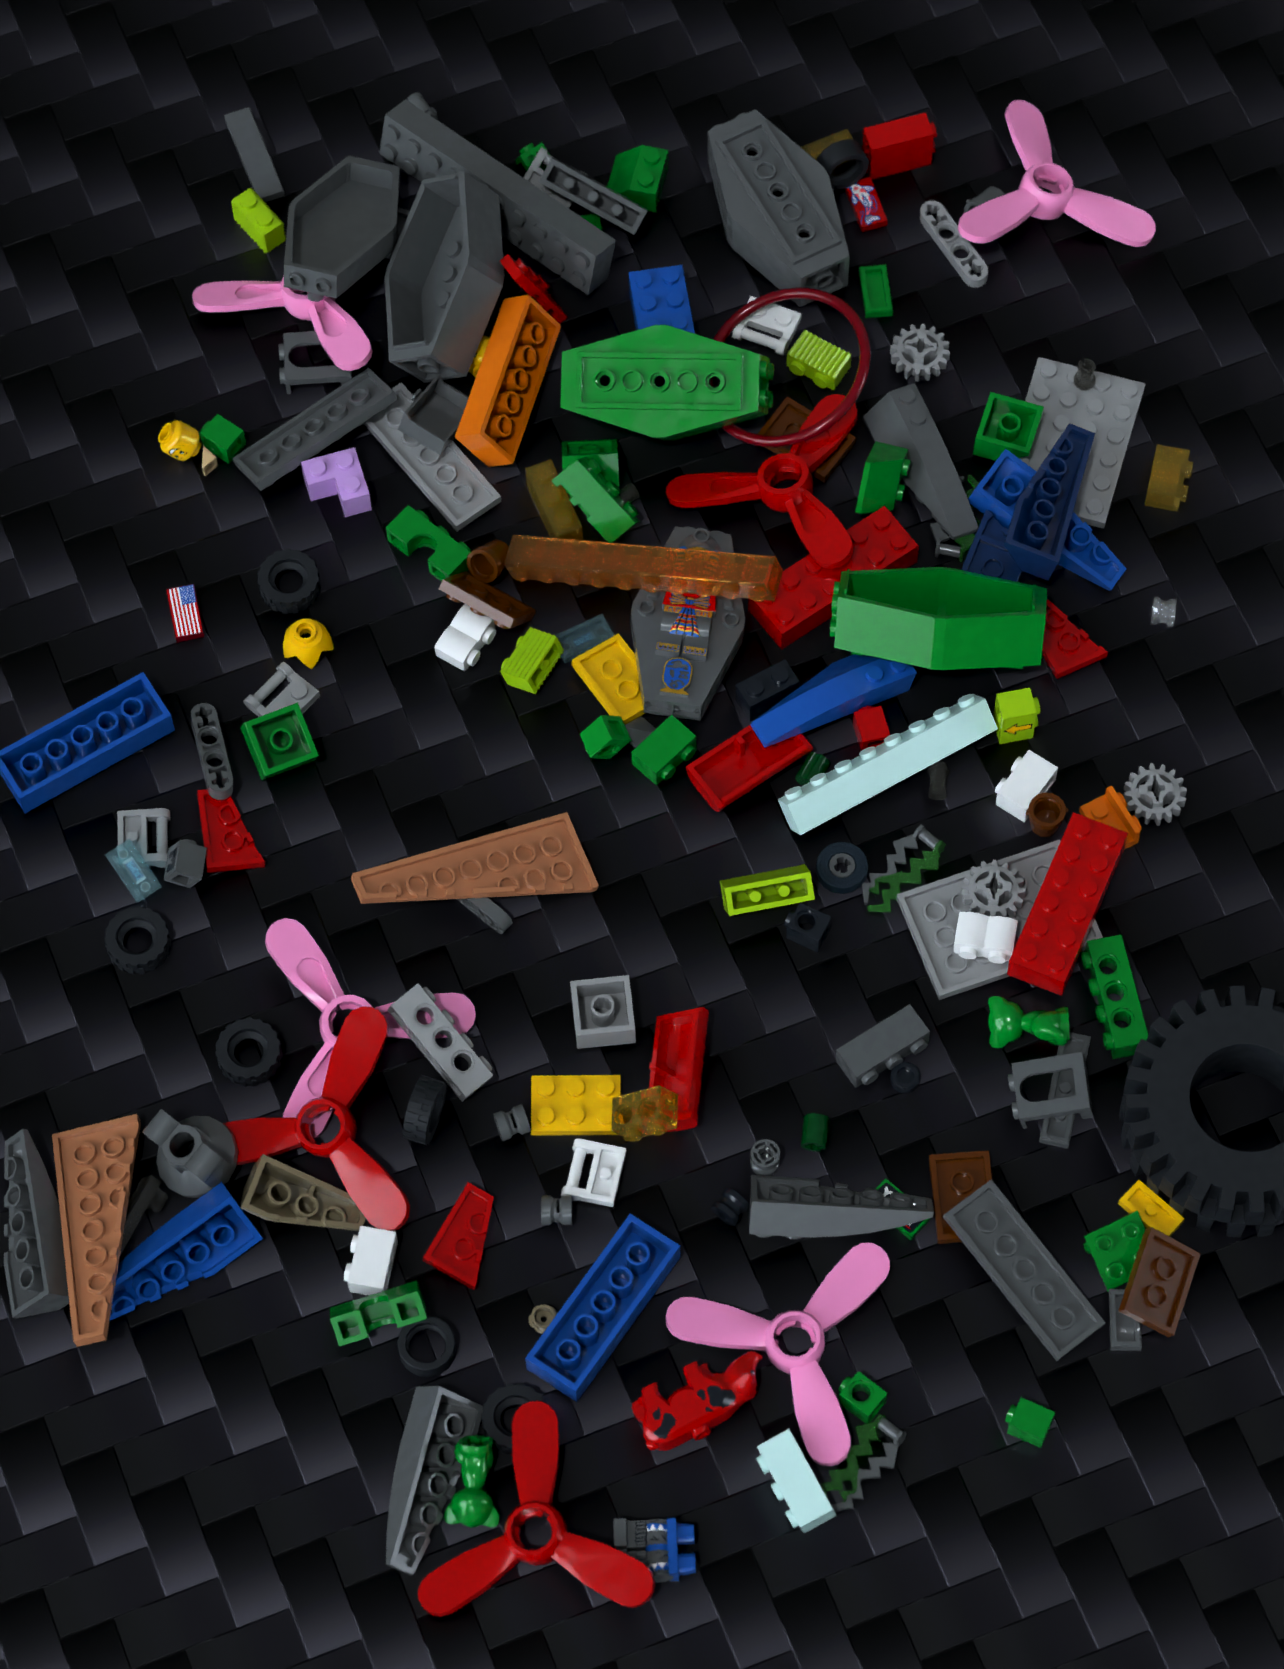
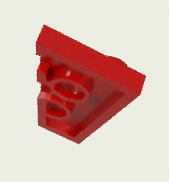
(533, 285)
(1066, 646)
(226, 836)
(461, 1238)

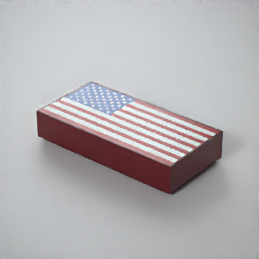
(185, 613)

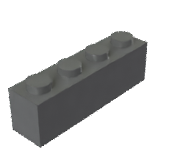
(593, 195)

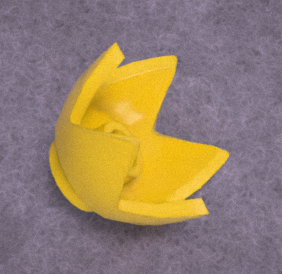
(309, 648)

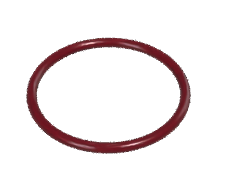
(857, 386)

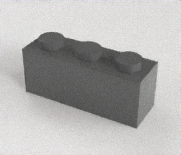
(883, 1046)

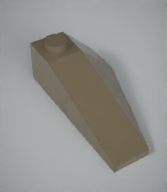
(294, 1197)

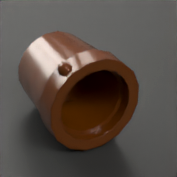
(487, 560)
(1046, 814)

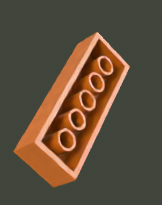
(508, 381)

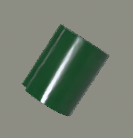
(812, 766)
(814, 1132)

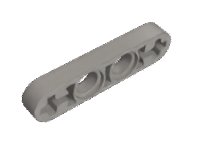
(950, 245)

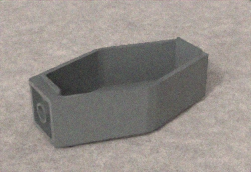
(766, 226)
(444, 277)

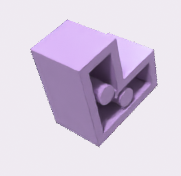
(340, 475)

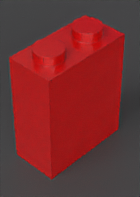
(899, 145)

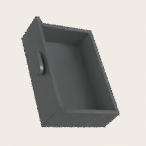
(434, 415)

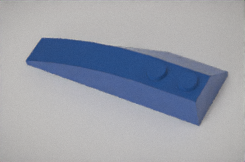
(1081, 550)
(832, 695)
(184, 1249)

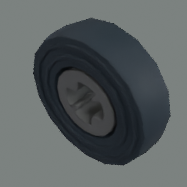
(848, 855)

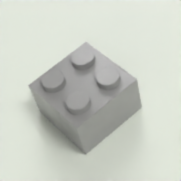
(603, 1012)

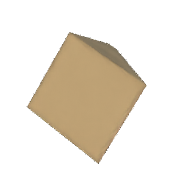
(209, 461)

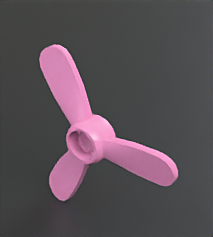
(1096, 211)
(335, 328)
(312, 975)
(836, 1298)

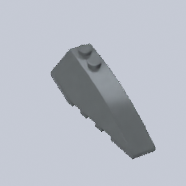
(906, 422)
(807, 1209)
(36, 1249)
(426, 1471)

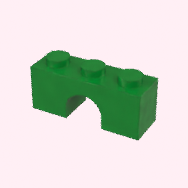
(414, 530)
(393, 1306)

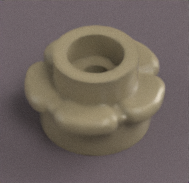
(539, 1312)

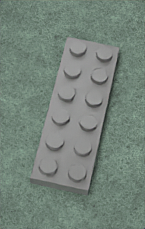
(445, 479)

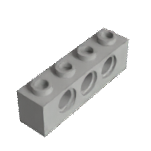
(442, 1059)

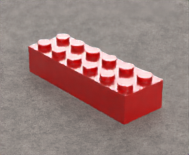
(808, 588)
(1067, 904)

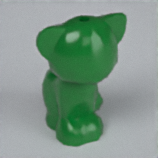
(1008, 1022)
(472, 1504)

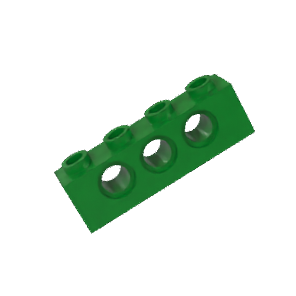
(1111, 953)

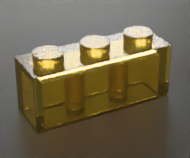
(552, 502)

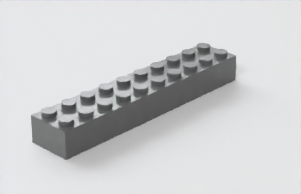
(527, 214)

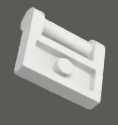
(773, 320)
(603, 1175)

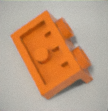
(1113, 812)

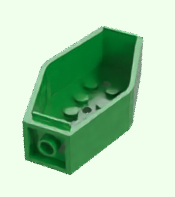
(686, 400)
(939, 618)

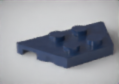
(988, 552)

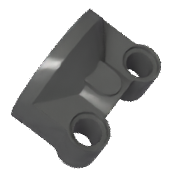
(208, 1163)

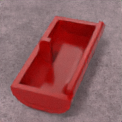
(742, 765)
(680, 1059)

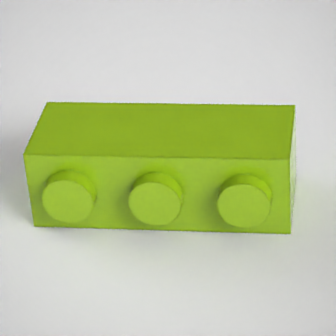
(767, 890)

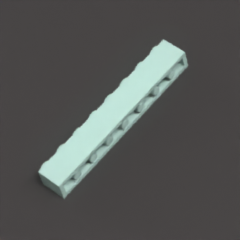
(887, 763)

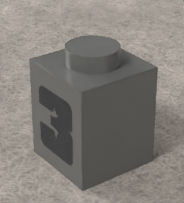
(185, 863)

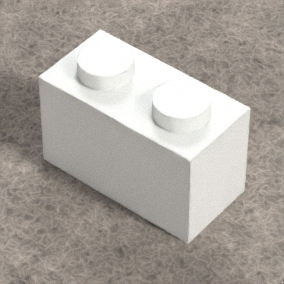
(1028, 779)
(372, 1260)

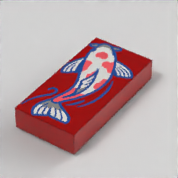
(866, 205)

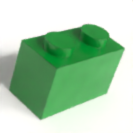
(664, 750)

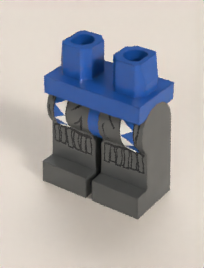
(656, 1545)

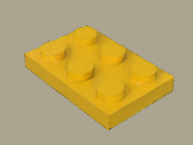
(612, 677)
(573, 1104)

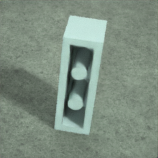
(794, 1482)

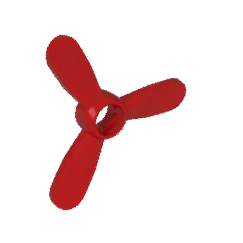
(813, 521)
(347, 1073)
(593, 1563)

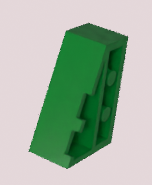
(597, 498)

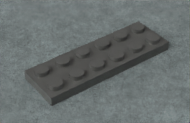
(314, 429)
(1024, 1270)

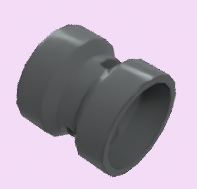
(505, 1125)
(765, 1164)
(549, 1210)

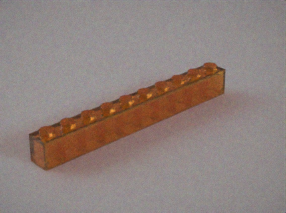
(644, 567)

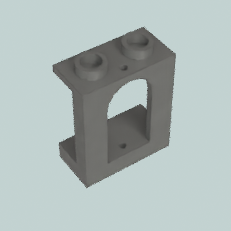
(295, 375)
(1028, 1111)

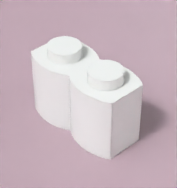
(465, 638)
(985, 937)

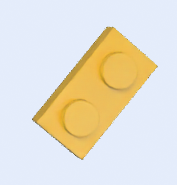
(1151, 1208)

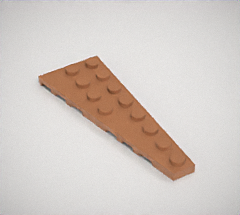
(517, 861)
(93, 1193)

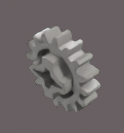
(919, 352)
(1165, 788)
(980, 890)

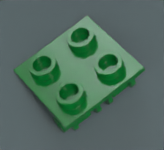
(1115, 1248)

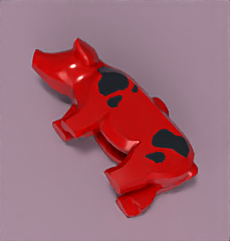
(698, 1406)

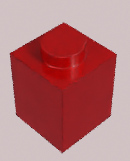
(870, 726)

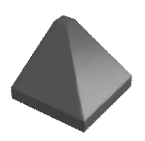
(639, 730)

